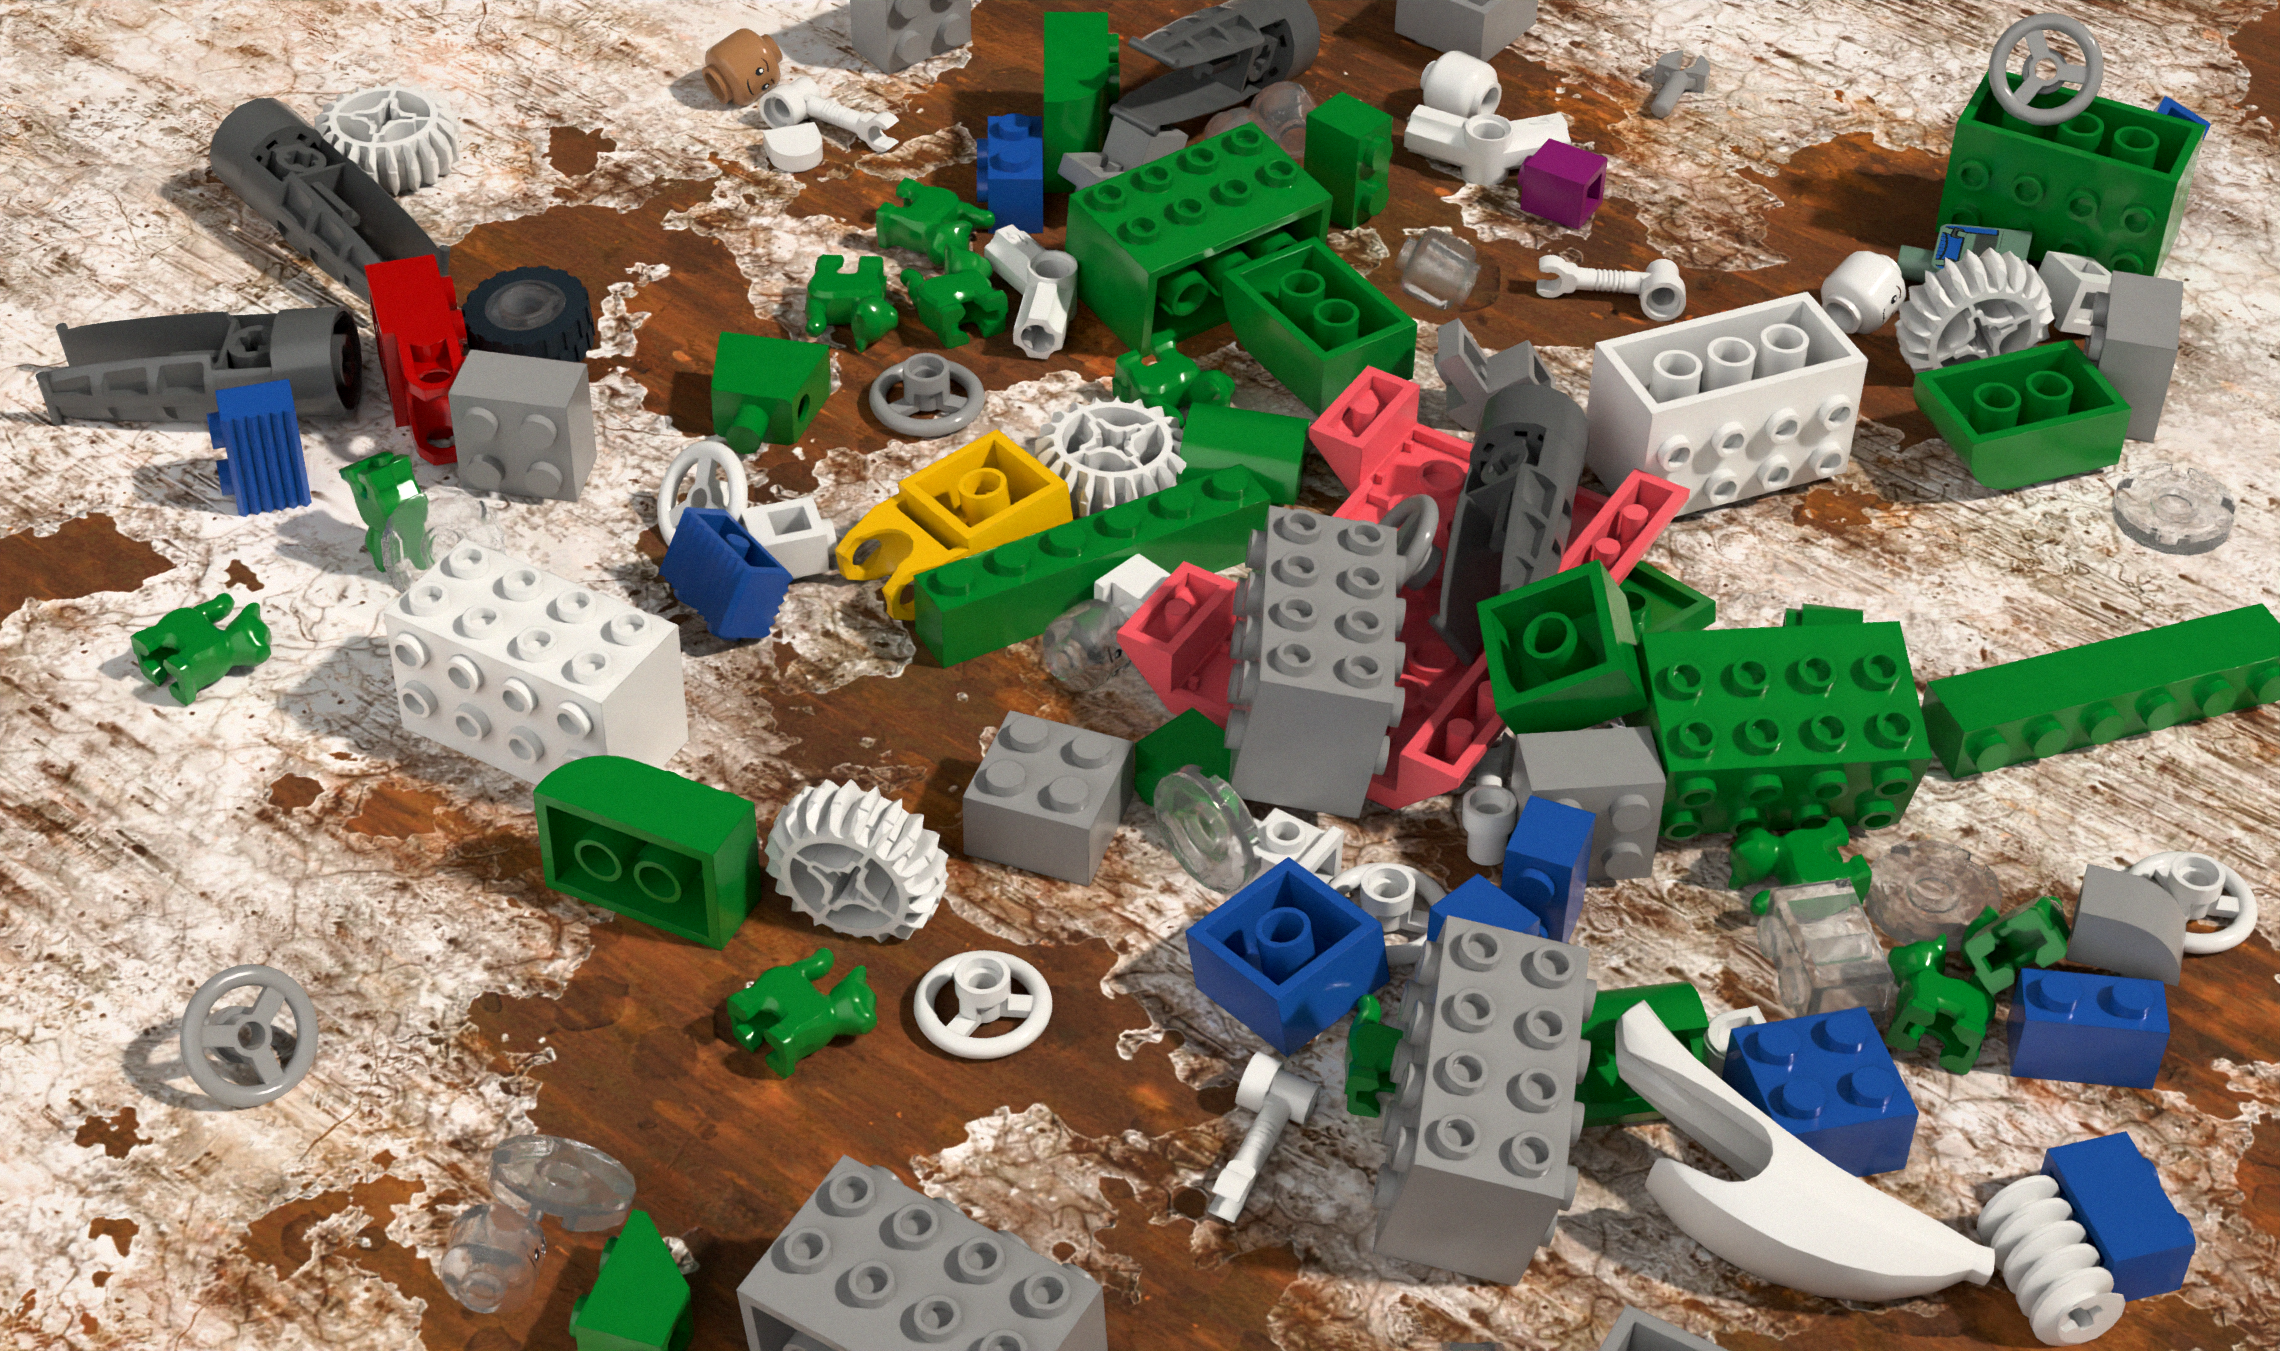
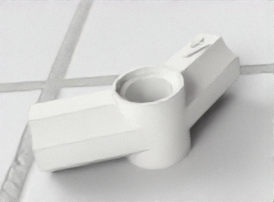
(1481, 145)
(1047, 284)

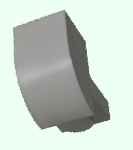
(1123, 150)
(1475, 378)
(2127, 926)

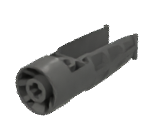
(1233, 53)
(315, 194)
(176, 363)
(1513, 506)

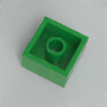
(1562, 652)

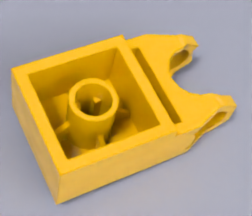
(955, 510)

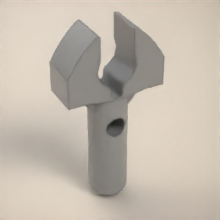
(1677, 81)

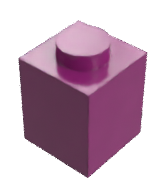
(1562, 183)

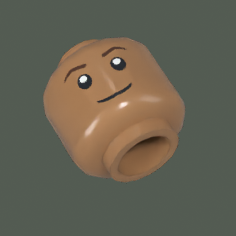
(742, 67)

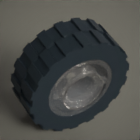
(530, 315)

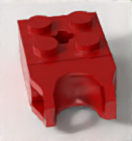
(418, 347)

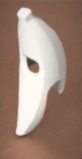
(1794, 1211)

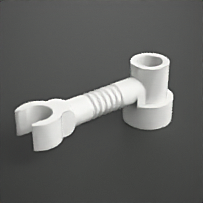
(801, 99)
(1659, 288)
(1489, 808)
(1276, 1098)

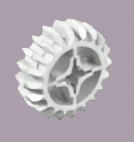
(394, 134)
(1993, 291)
(1111, 452)
(857, 861)

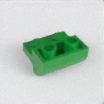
(1264, 443)
(1603, 1091)

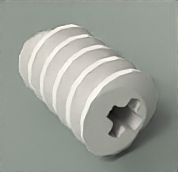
(2049, 1263)

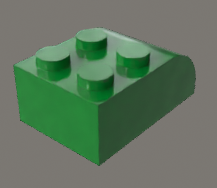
(1078, 88)
(1316, 322)
(2026, 414)
(650, 846)

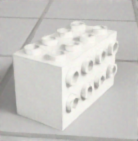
(1727, 402)
(533, 667)

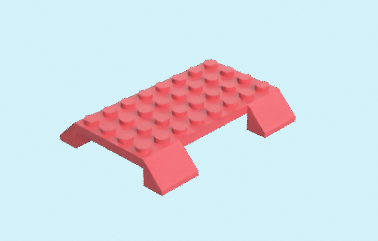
(1382, 458)

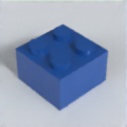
(1288, 956)
(1828, 1087)

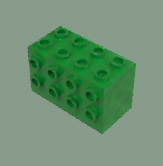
(2085, 187)
(1166, 231)
(1782, 726)

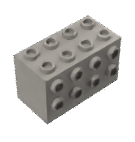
(1315, 661)
(1484, 1101)
(910, 1273)

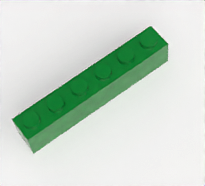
(1029, 582)
(2103, 691)

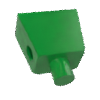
(767, 389)

